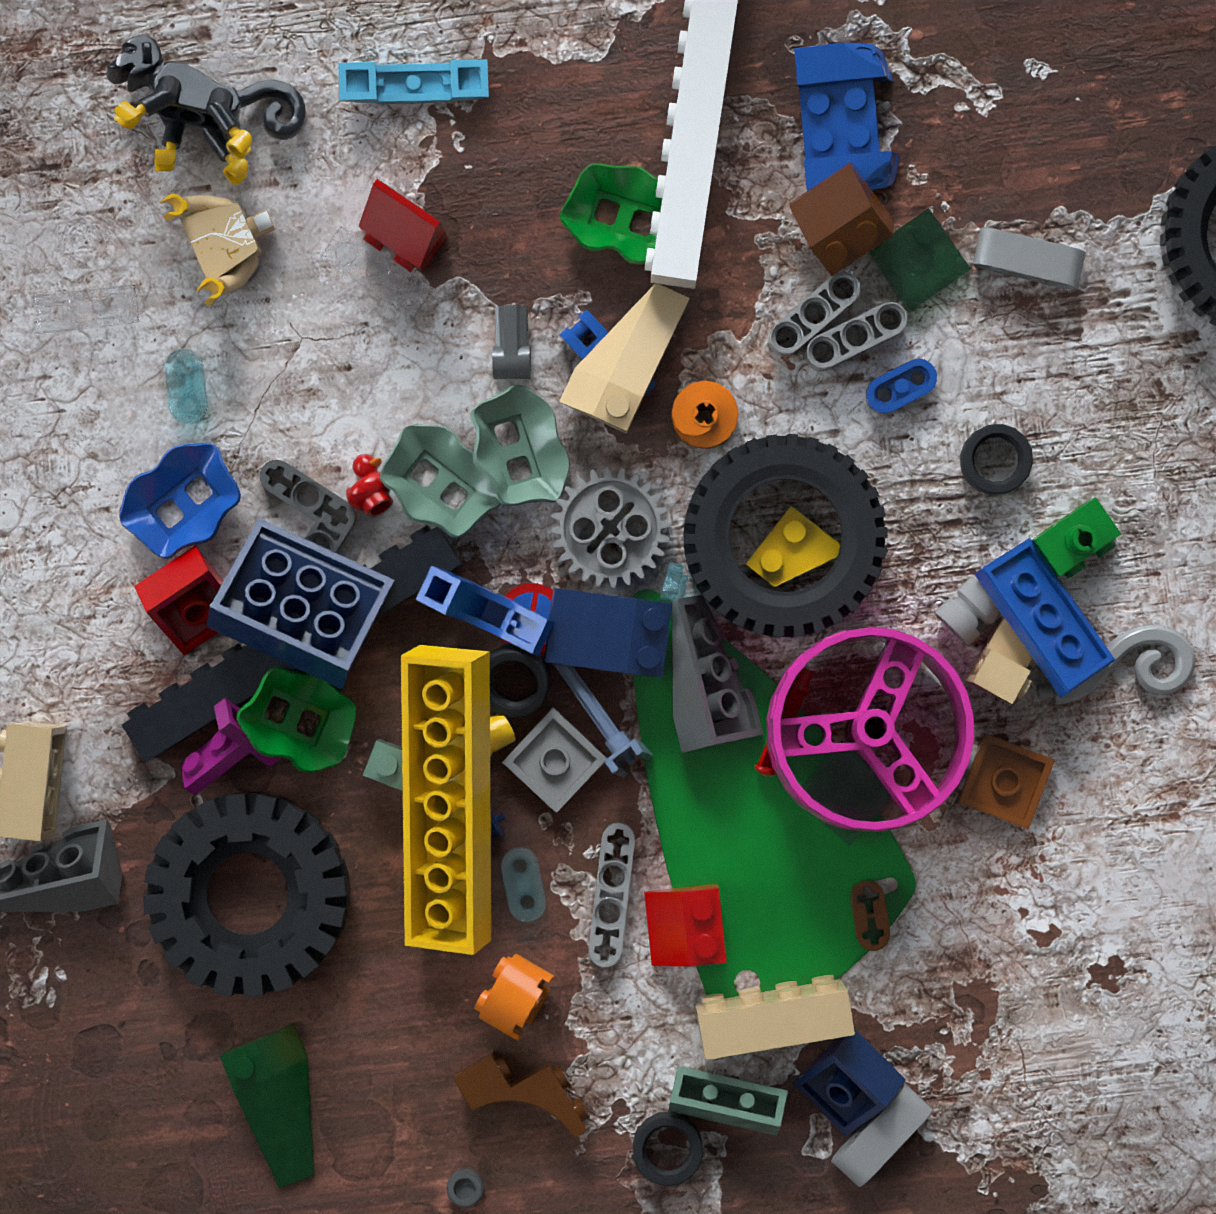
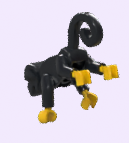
(190, 97)

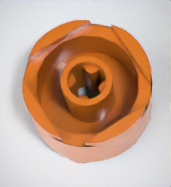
(514, 996)

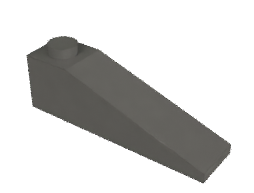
(707, 693)
(67, 875)

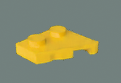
(792, 549)

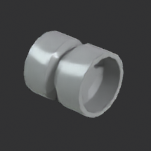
(968, 612)

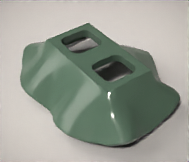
(537, 444)
(454, 465)

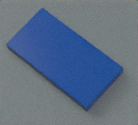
(1045, 617)

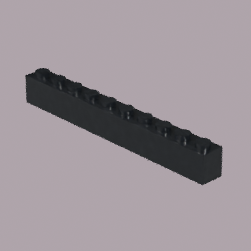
(238, 676)

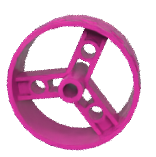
(905, 656)

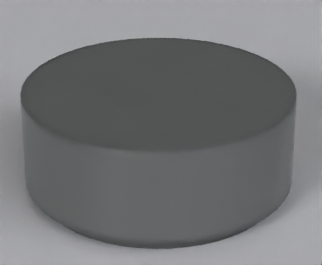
(465, 1187)

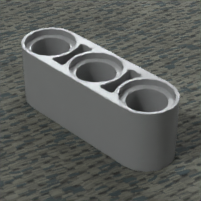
(1029, 258)
(825, 299)
(871, 326)
(881, 1136)

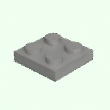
(554, 760)

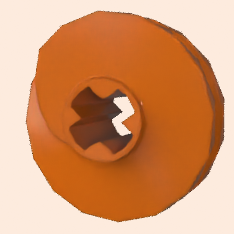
(724, 415)

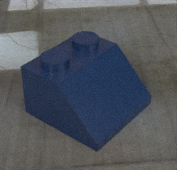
(850, 1082)

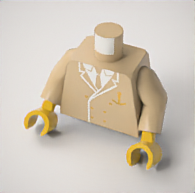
(221, 239)

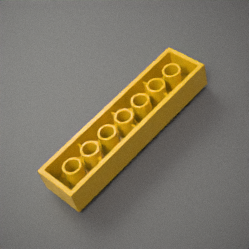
(446, 798)

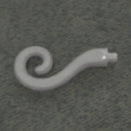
(1124, 644)

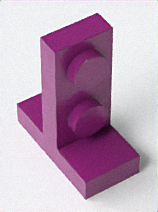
(220, 752)

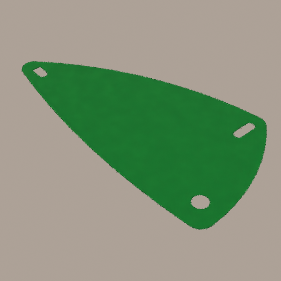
(774, 863)

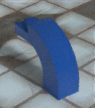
(485, 609)

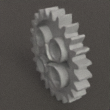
(584, 504)

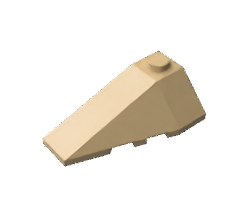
(622, 365)

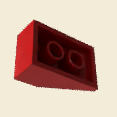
(401, 227)

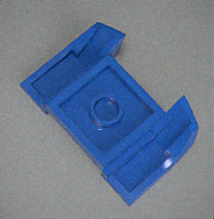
(842, 112)

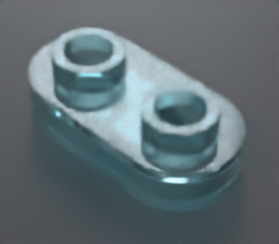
(186, 386)
(523, 883)

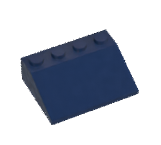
(299, 603)

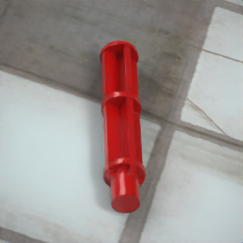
(790, 709)

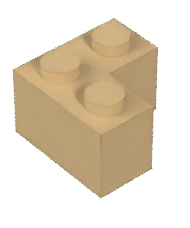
(1002, 665)

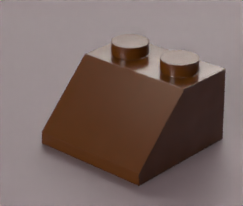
(842, 219)

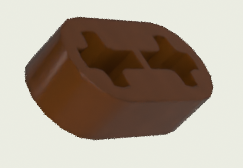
(879, 913)

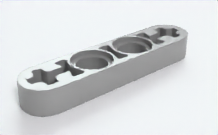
(607, 894)

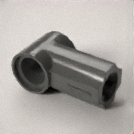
(511, 351)

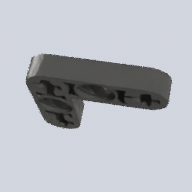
(323, 526)

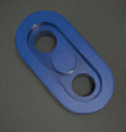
(901, 386)

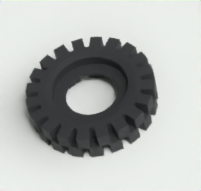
(181, 909)

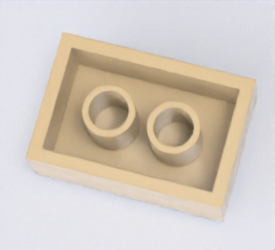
(30, 779)

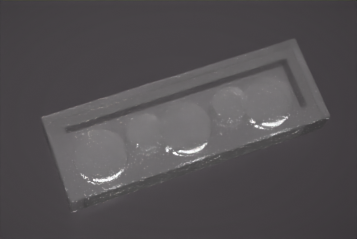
(376, 272)

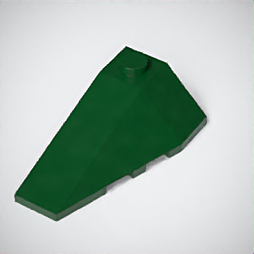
(274, 1095)

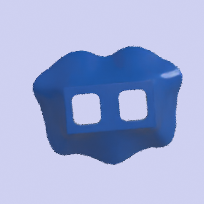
(169, 482)

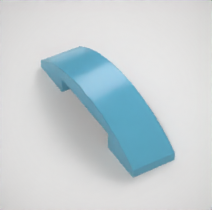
(413, 82)

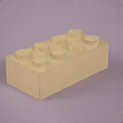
(774, 1017)

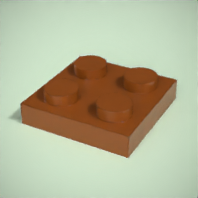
(1006, 781)

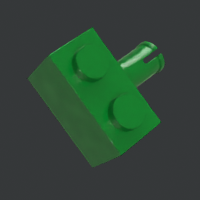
(1077, 537)

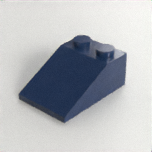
(608, 632)

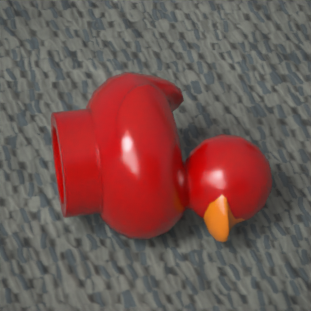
(368, 492)

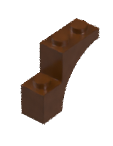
(545, 1087)

